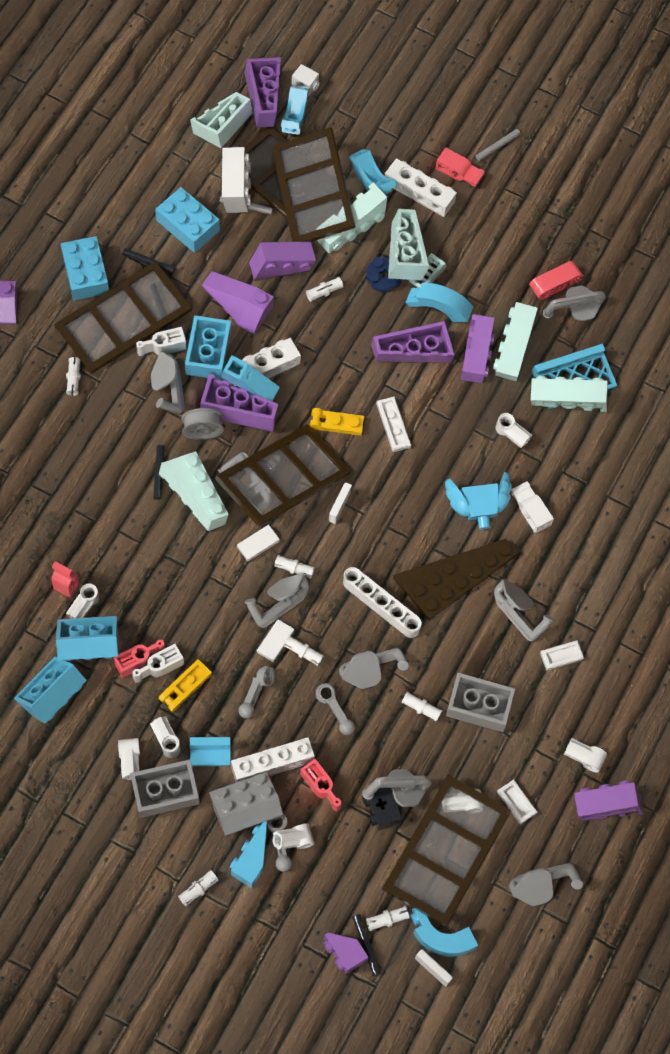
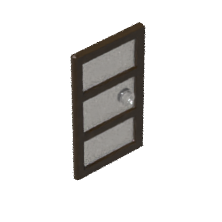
(313, 186)
(123, 317)
(282, 475)
(446, 850)

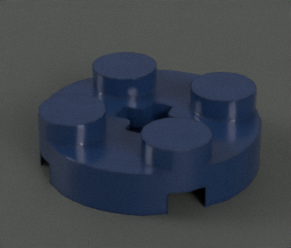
(373, 275)

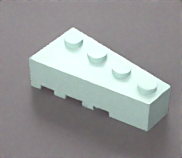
(366, 211)
(407, 249)
(516, 341)
(570, 393)
(194, 486)

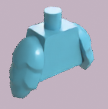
(480, 501)

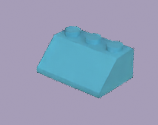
(50, 689)

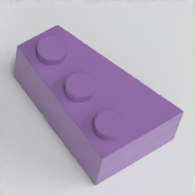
(281, 258)
(477, 349)
(608, 801)

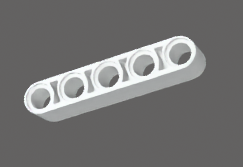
(386, 610)

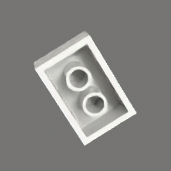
(236, 180)

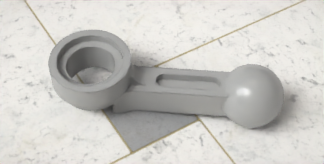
(265, 677)
(346, 726)
(283, 862)

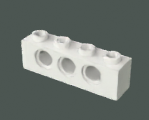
(423, 195)
(274, 366)
(273, 760)

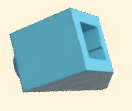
(249, 378)
(250, 864)

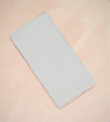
(340, 503)
(258, 543)
(275, 640)
(562, 655)
(517, 802)
(433, 967)

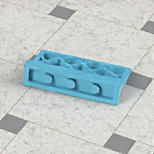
(573, 360)

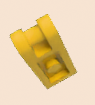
(337, 422)
(185, 685)

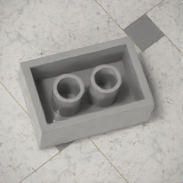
(480, 702)
(164, 788)
(246, 803)

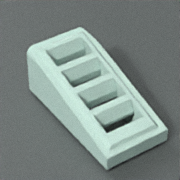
(436, 272)

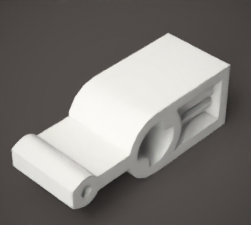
(172, 340)
(532, 507)
(169, 660)

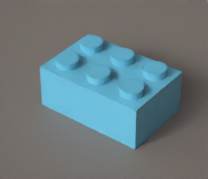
(187, 219)
(84, 268)
(208, 347)
(87, 638)

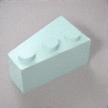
(224, 120)

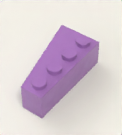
(263, 86)
(416, 344)
(239, 405)

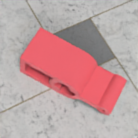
(458, 167)
(64, 579)
(128, 660)
(315, 776)

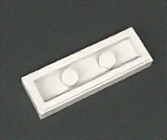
(393, 424)

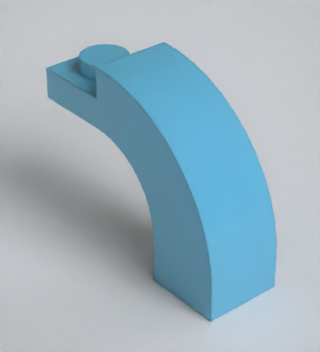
(295, 111)
(368, 171)
(441, 298)
(440, 943)

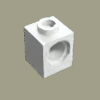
(306, 78)

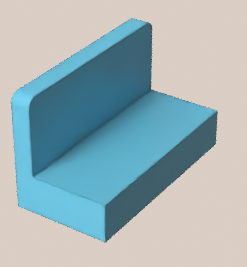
(210, 751)

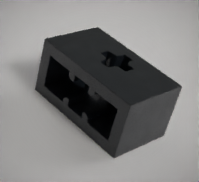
(383, 818)

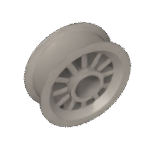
(202, 424)

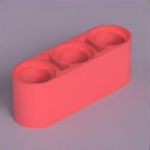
(556, 280)

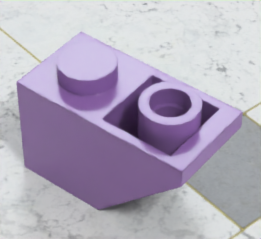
(347, 951)

